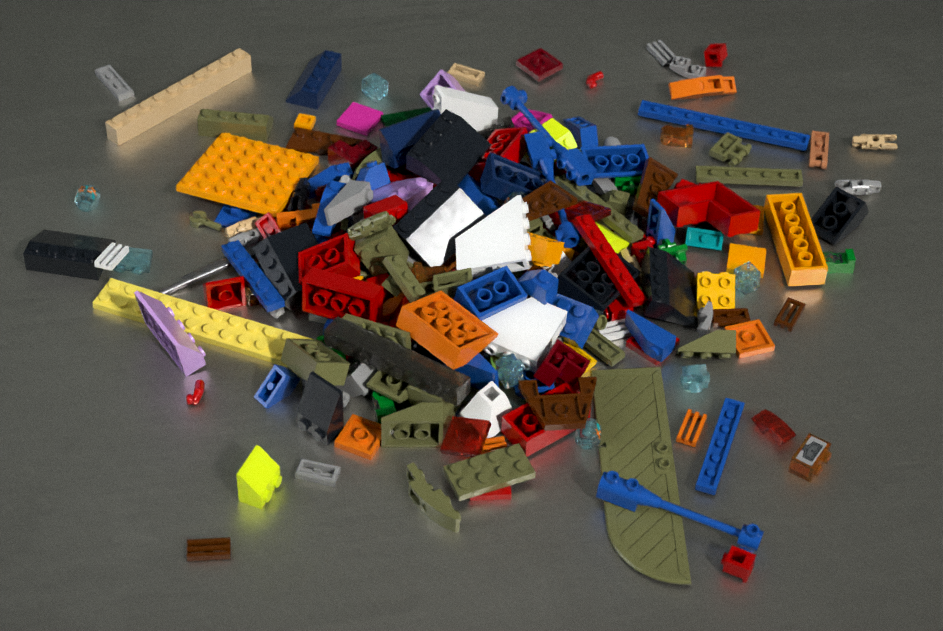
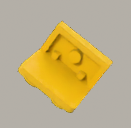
(715, 288)

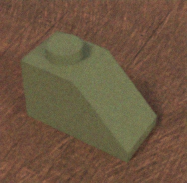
(618, 200)

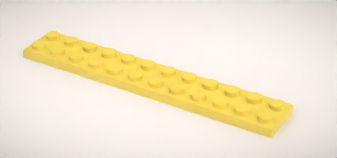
(201, 322)

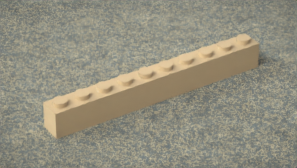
(178, 97)

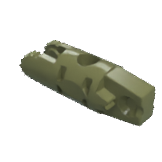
(370, 225)

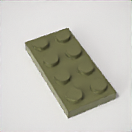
(489, 472)

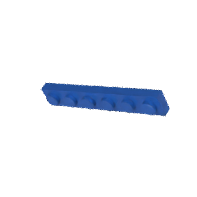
(253, 276)
(719, 446)

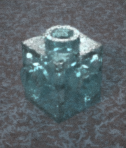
(374, 87)
(747, 278)
(509, 370)
(695, 377)

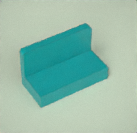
(704, 238)

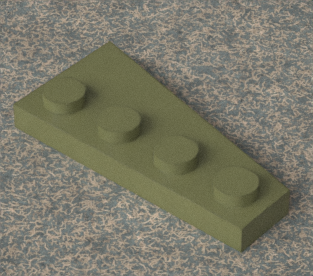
(393, 334)

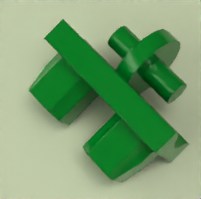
(628, 184)
(678, 252)

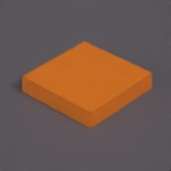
(751, 339)
(360, 437)

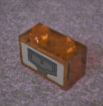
(810, 457)

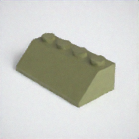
(252, 126)

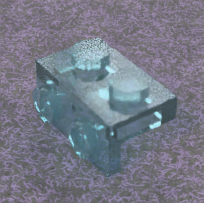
(136, 260)

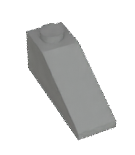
(348, 201)

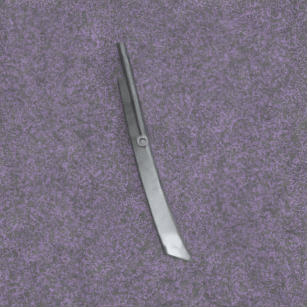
(203, 273)

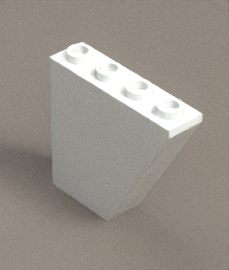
(473, 108)
(497, 241)
(526, 331)

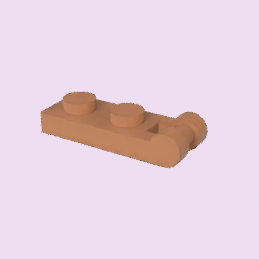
(819, 149)

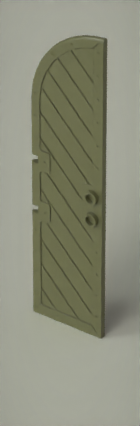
(639, 446)

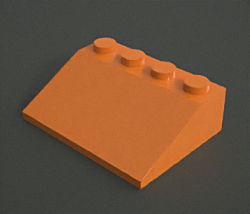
(445, 329)

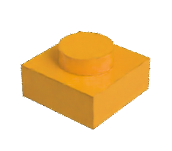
(305, 121)

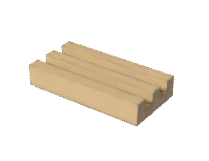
(466, 74)

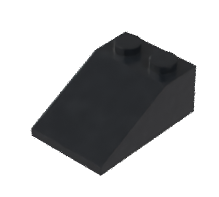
(838, 216)
(321, 409)

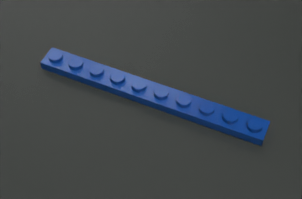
(723, 125)

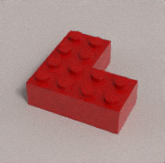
(710, 203)

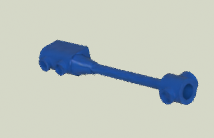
(542, 159)
(571, 160)
(631, 494)

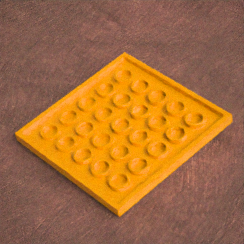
(247, 174)

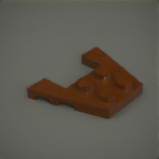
(560, 410)

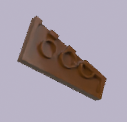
(309, 140)
(653, 180)
(547, 200)

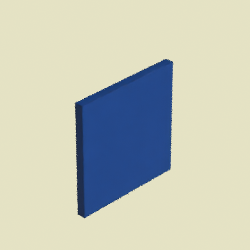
(230, 215)

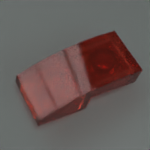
(771, 423)

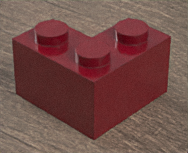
(342, 153)
(563, 363)

